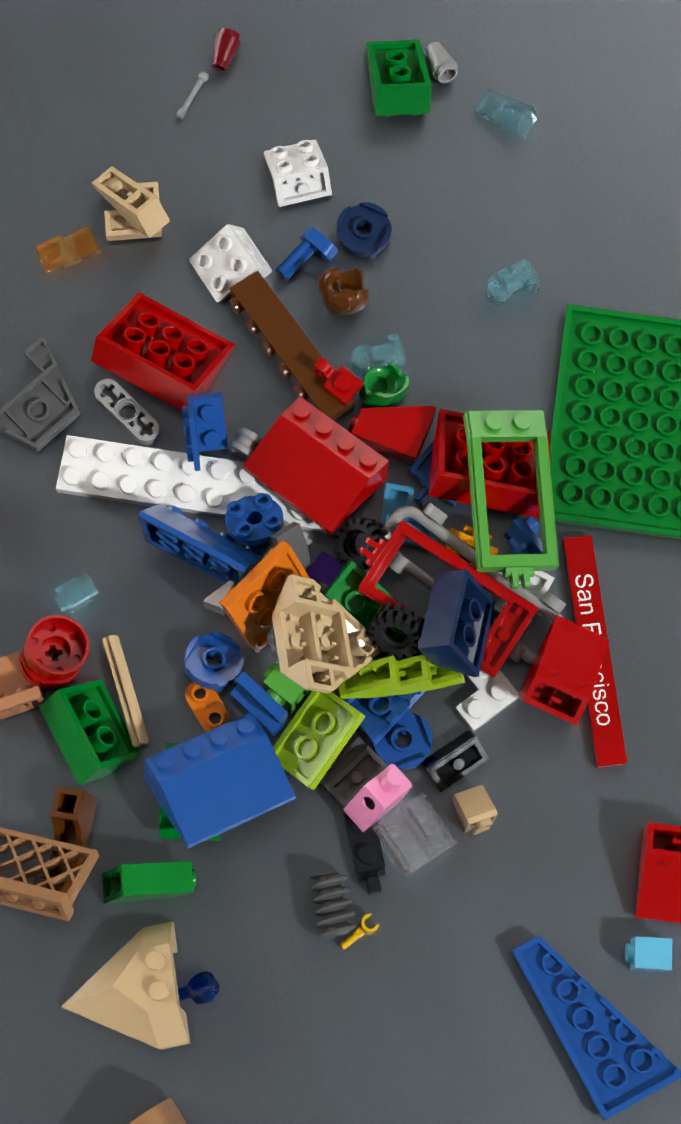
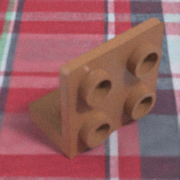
(15, 690)

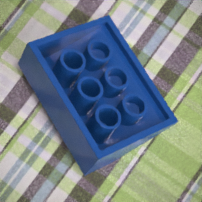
(197, 544)
(218, 780)

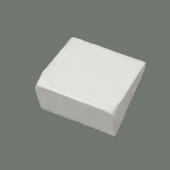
(212, 601)

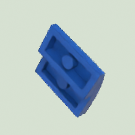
(260, 703)

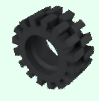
(348, 535)
(399, 618)

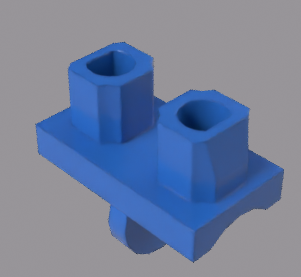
(523, 537)

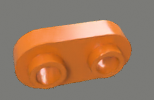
(206, 707)

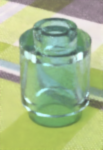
(75, 594)

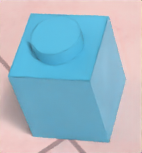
(649, 954)

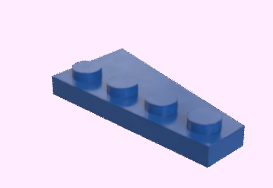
(383, 712)

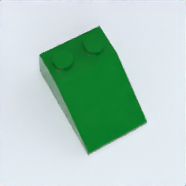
(398, 78)

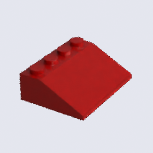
(161, 351)
(316, 465)
(506, 467)

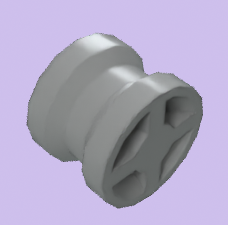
(244, 443)

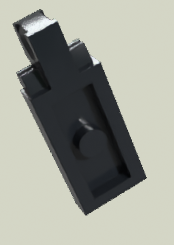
(366, 854)

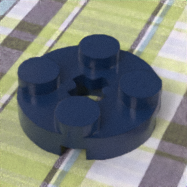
(358, 216)

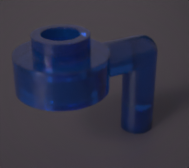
(201, 988)

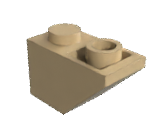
(475, 809)

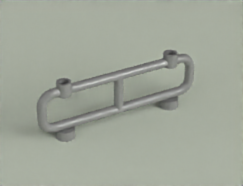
(432, 520)

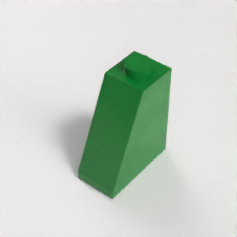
(148, 881)

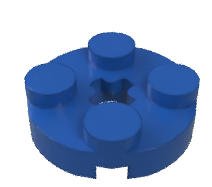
(208, 675)
(417, 748)

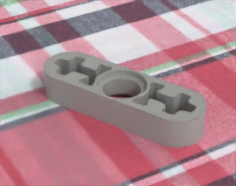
(135, 431)

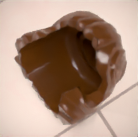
(343, 291)

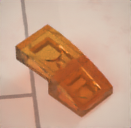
(68, 251)

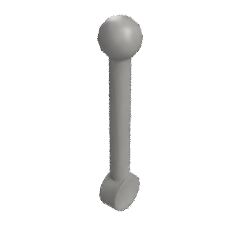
(202, 77)

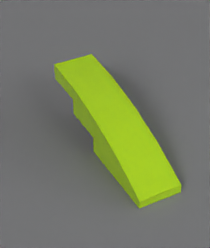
(395, 677)

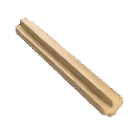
(125, 691)

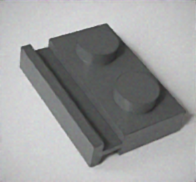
(352, 771)

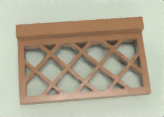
(39, 897)

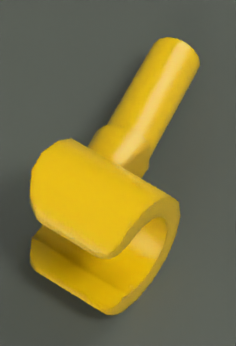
(359, 932)

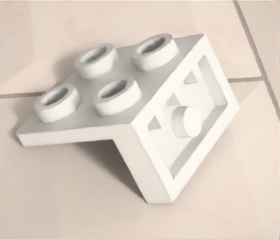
(298, 172)
(228, 260)

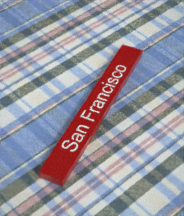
(589, 613)

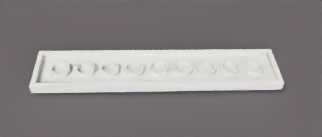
(161, 477)

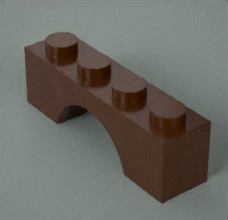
(72, 822)

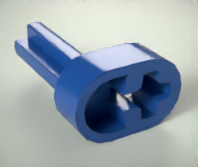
(312, 242)

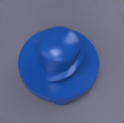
(254, 519)

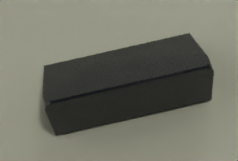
(455, 760)

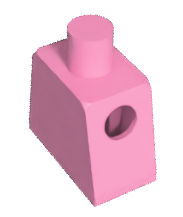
(385, 790)

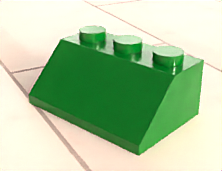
(89, 730)

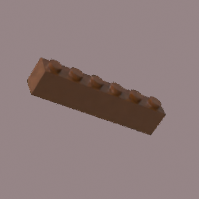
(285, 342)

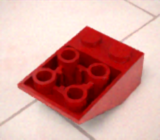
(564, 670)
(660, 874)

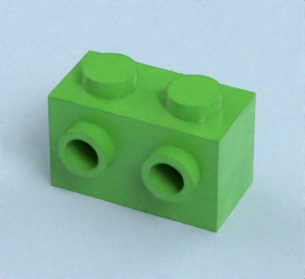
(284, 690)

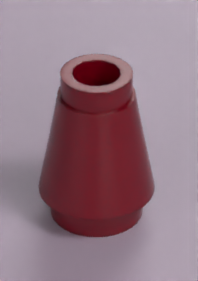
(225, 46)

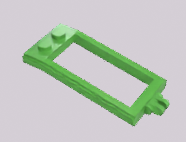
(511, 427)

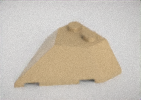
(317, 637)
(138, 991)

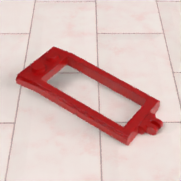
(506, 628)

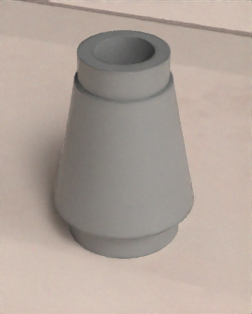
(442, 64)

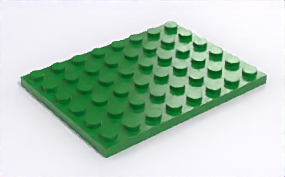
(618, 423)

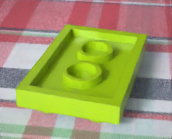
(316, 736)

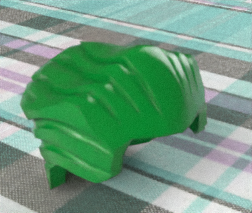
(384, 387)

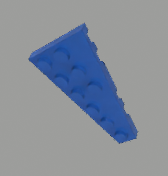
(603, 1045)

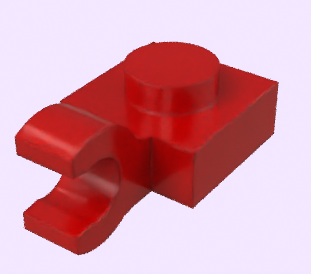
(339, 384)

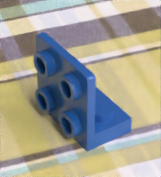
(204, 425)

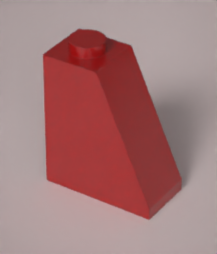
(394, 430)

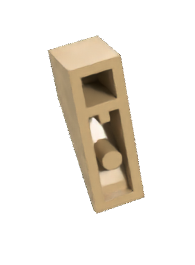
(132, 201)

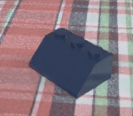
(457, 623)

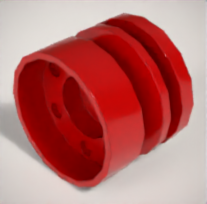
(62, 640)

